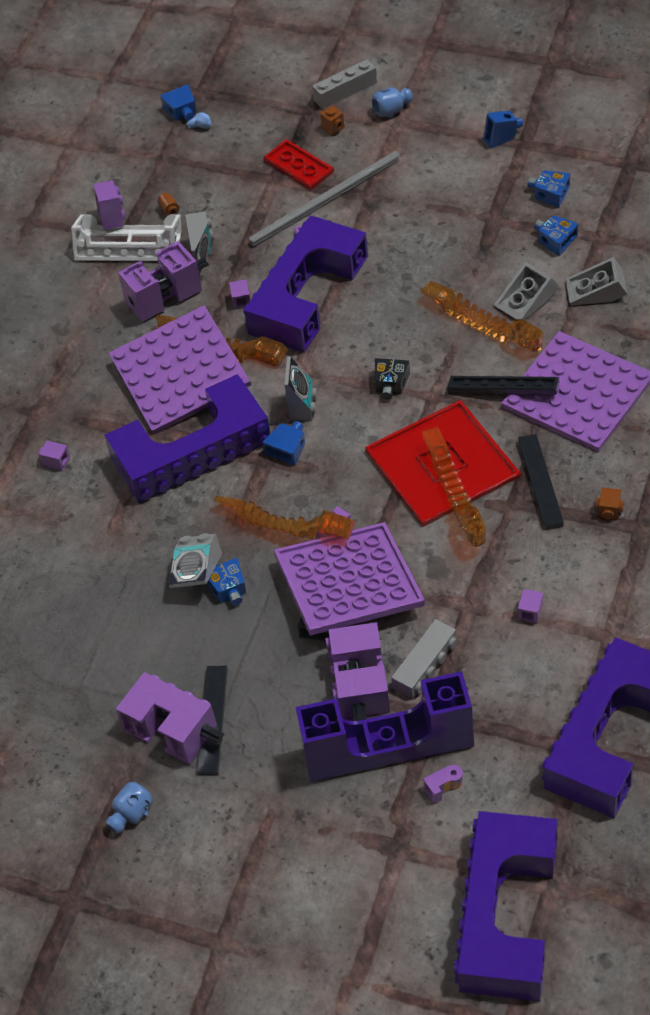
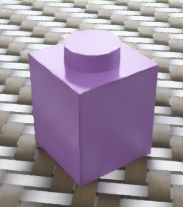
(239, 293)
(54, 455)
(530, 606)

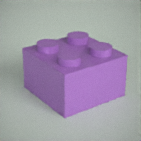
(109, 204)

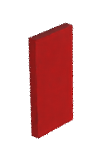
(298, 164)

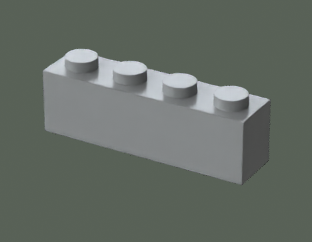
(344, 84)
(424, 659)

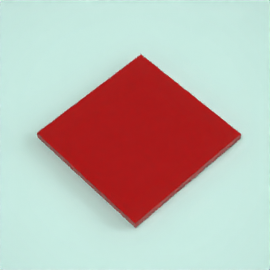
(409, 468)

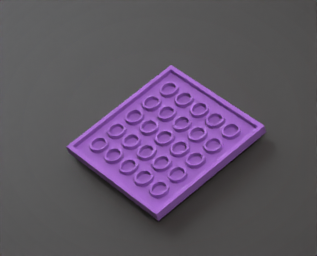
(175, 366)
(592, 391)
(348, 580)

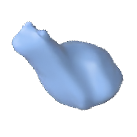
(200, 120)

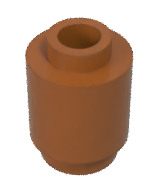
(168, 204)

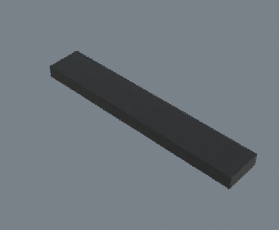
(503, 385)
(540, 482)
(215, 694)

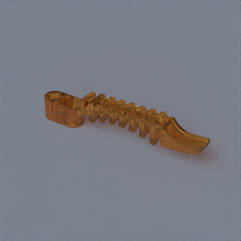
(518, 331)
(259, 349)
(456, 494)
(326, 522)

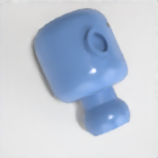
(390, 101)
(129, 806)

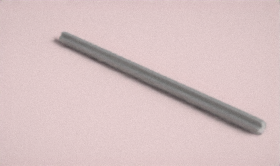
(323, 198)

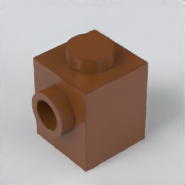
(332, 120)
(609, 503)

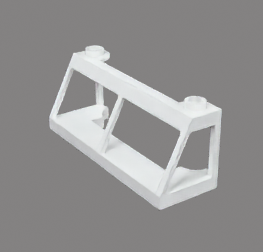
(122, 251)

